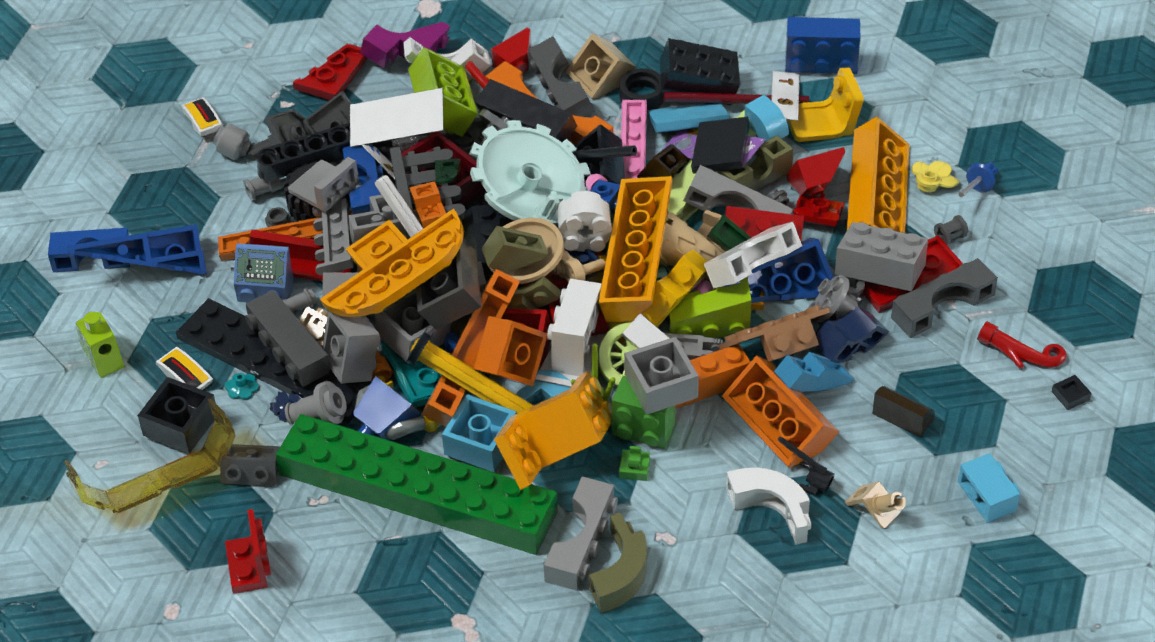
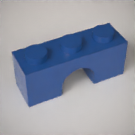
(63, 261)

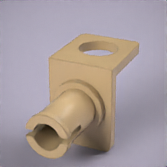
(879, 503)

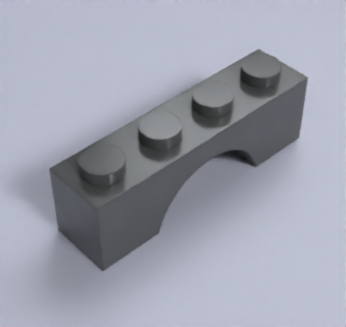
(551, 62)
(968, 283)

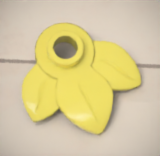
(933, 175)

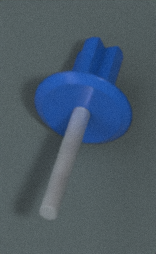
(980, 178)

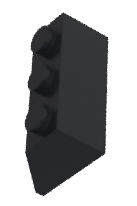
(609, 168)
(478, 226)

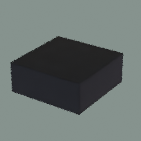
(1071, 392)

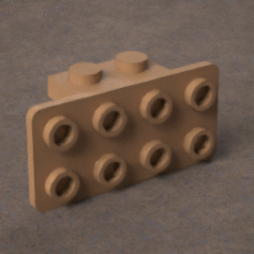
(783, 335)

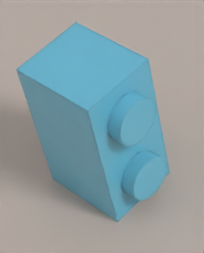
(989, 487)

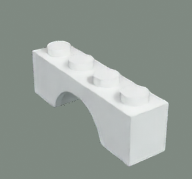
(741, 259)

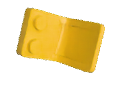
(830, 117)

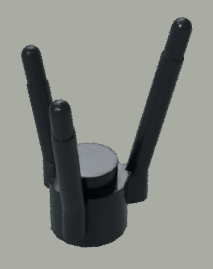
(818, 475)

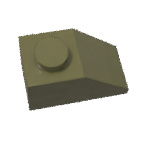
(513, 249)

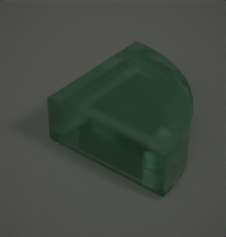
(446, 170)

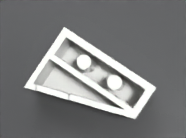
(573, 326)

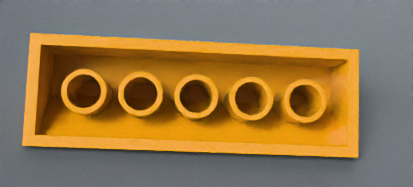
(878, 177)
(634, 247)

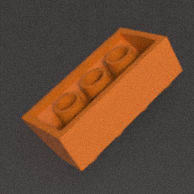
(778, 411)

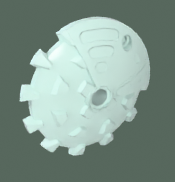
(527, 171)

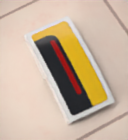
(202, 116)
(184, 368)

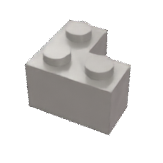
(379, 213)

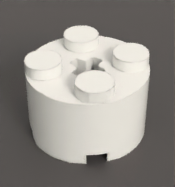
(584, 222)

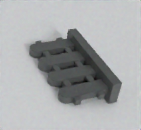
(420, 161)

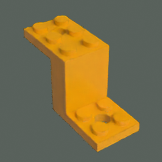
(554, 429)

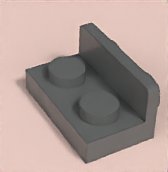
(249, 465)

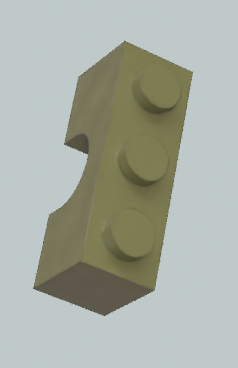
(771, 163)

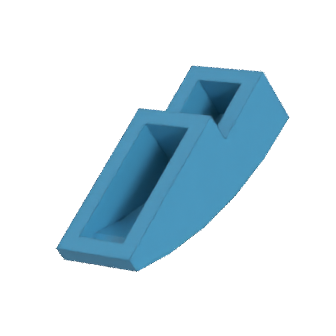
(812, 373)

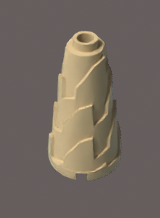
(681, 239)

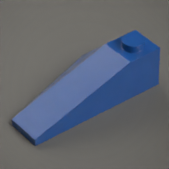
(791, 275)

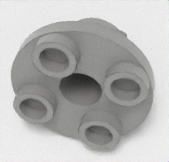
(834, 295)

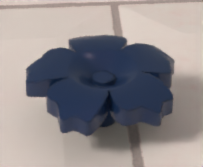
(282, 399)

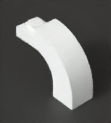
(469, 52)
(774, 490)

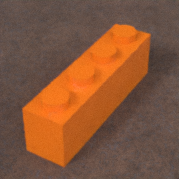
(717, 371)

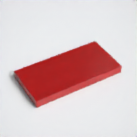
(939, 260)

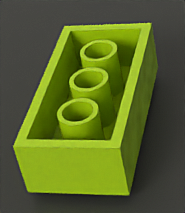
(434, 72)

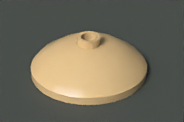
(554, 244)

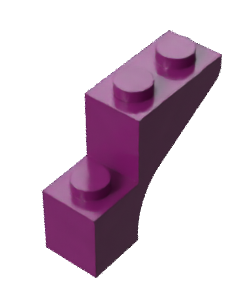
(385, 46)

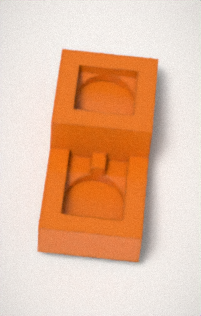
(427, 203)

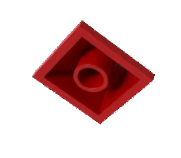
(815, 172)

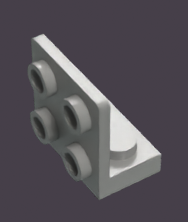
(326, 184)

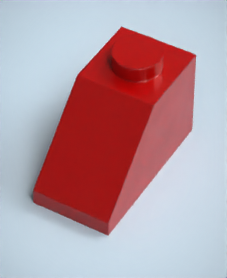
(513, 51)

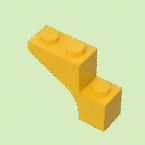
(675, 286)

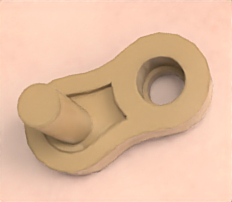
(571, 268)

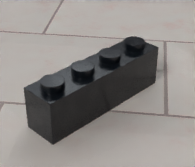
(516, 105)

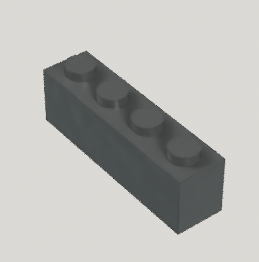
(287, 338)

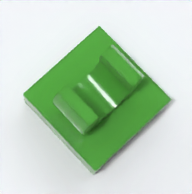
(634, 464)

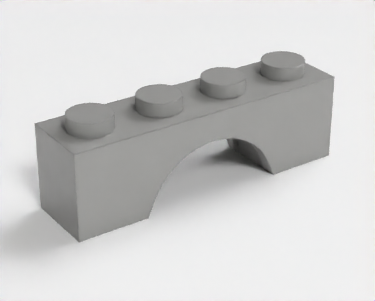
(714, 190)
(569, 560)

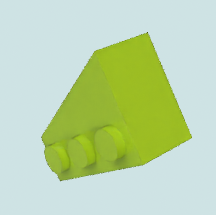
(713, 312)

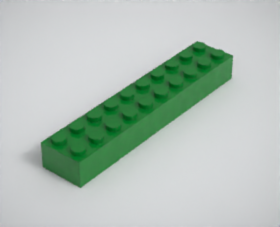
(417, 483)

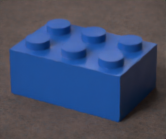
(822, 44)

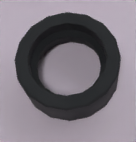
(642, 77)

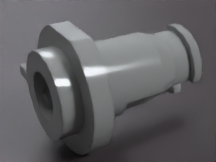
(325, 404)

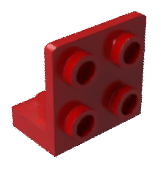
(248, 559)

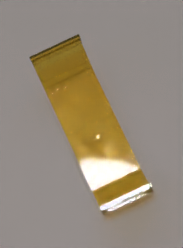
(165, 477)

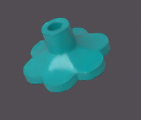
(241, 386)

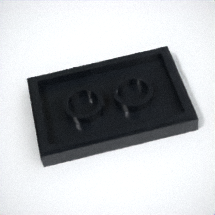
(721, 144)

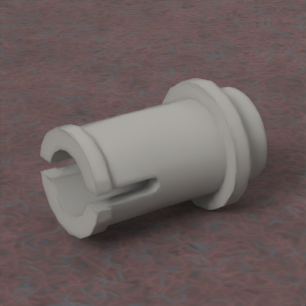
(301, 300)

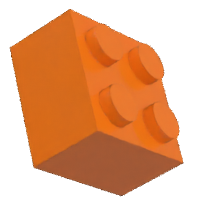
(510, 351)

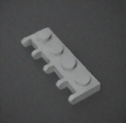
(335, 238)

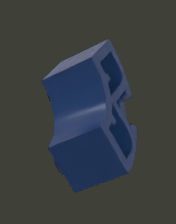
(849, 335)

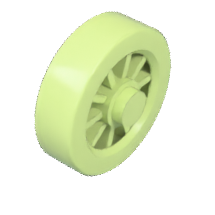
(605, 355)

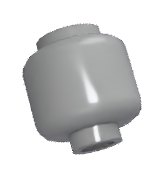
(232, 142)

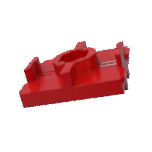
(819, 210)

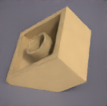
(599, 66)

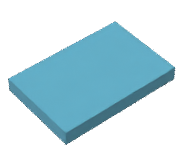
(685, 116)

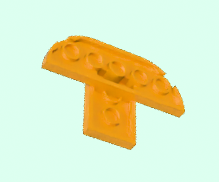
(394, 265)

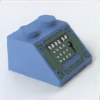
(262, 270)

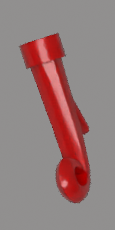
(1015, 349)

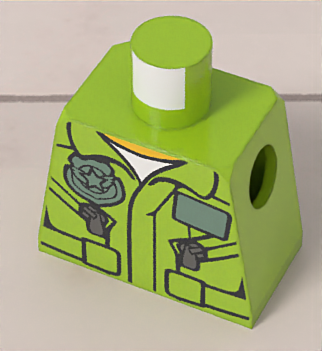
(92, 334)

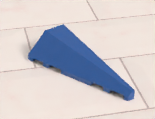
(166, 249)

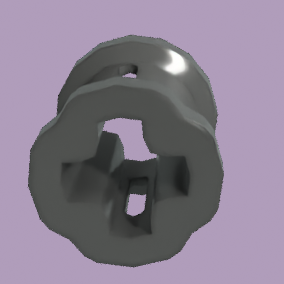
(951, 229)

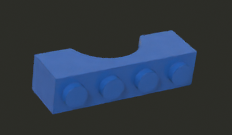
(368, 172)

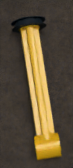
(464, 375)

